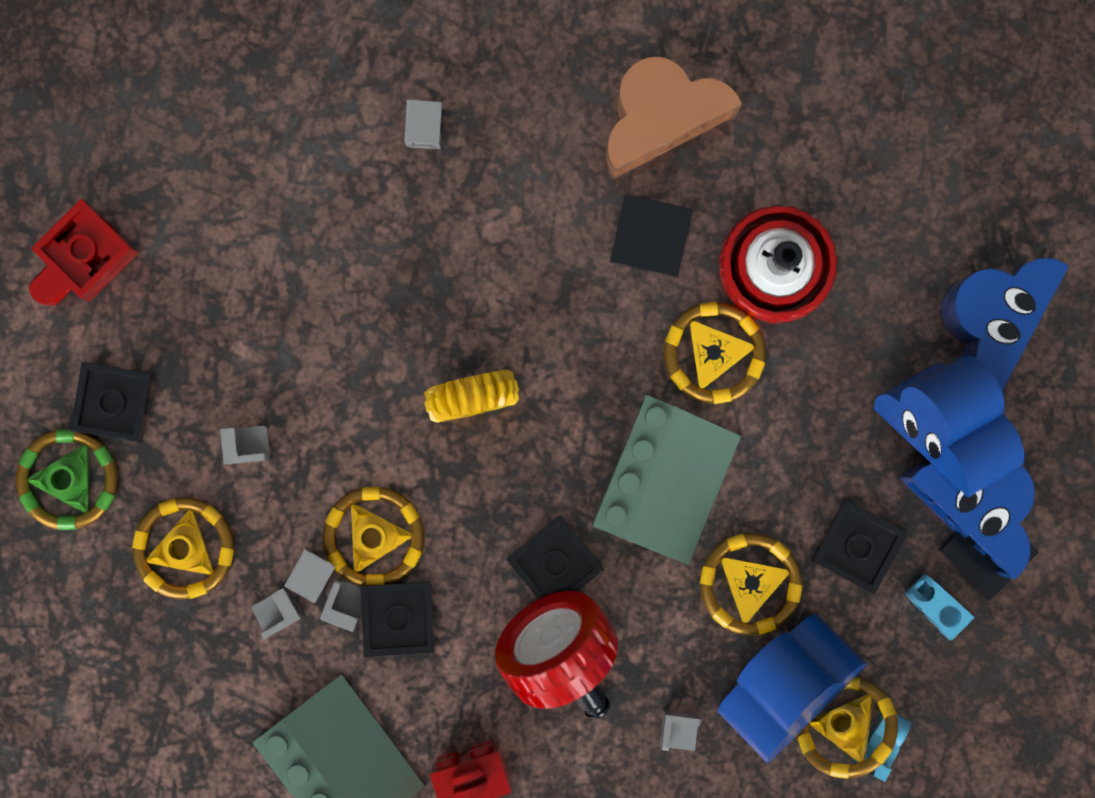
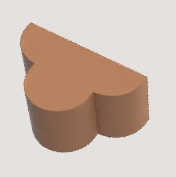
(663, 111)

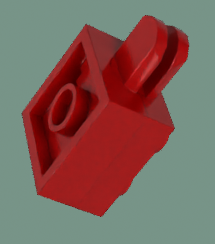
(80, 256)
(472, 774)

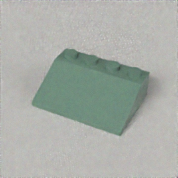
(666, 480)
(337, 750)

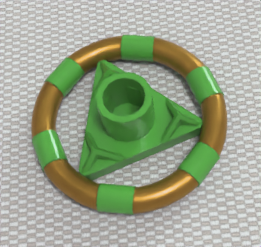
(66, 479)

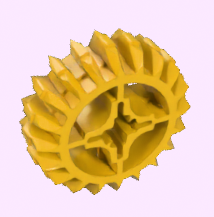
(471, 395)

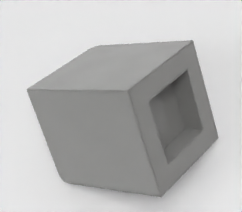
(423, 124)
(245, 445)
(310, 576)
(343, 605)
(277, 612)
(679, 730)

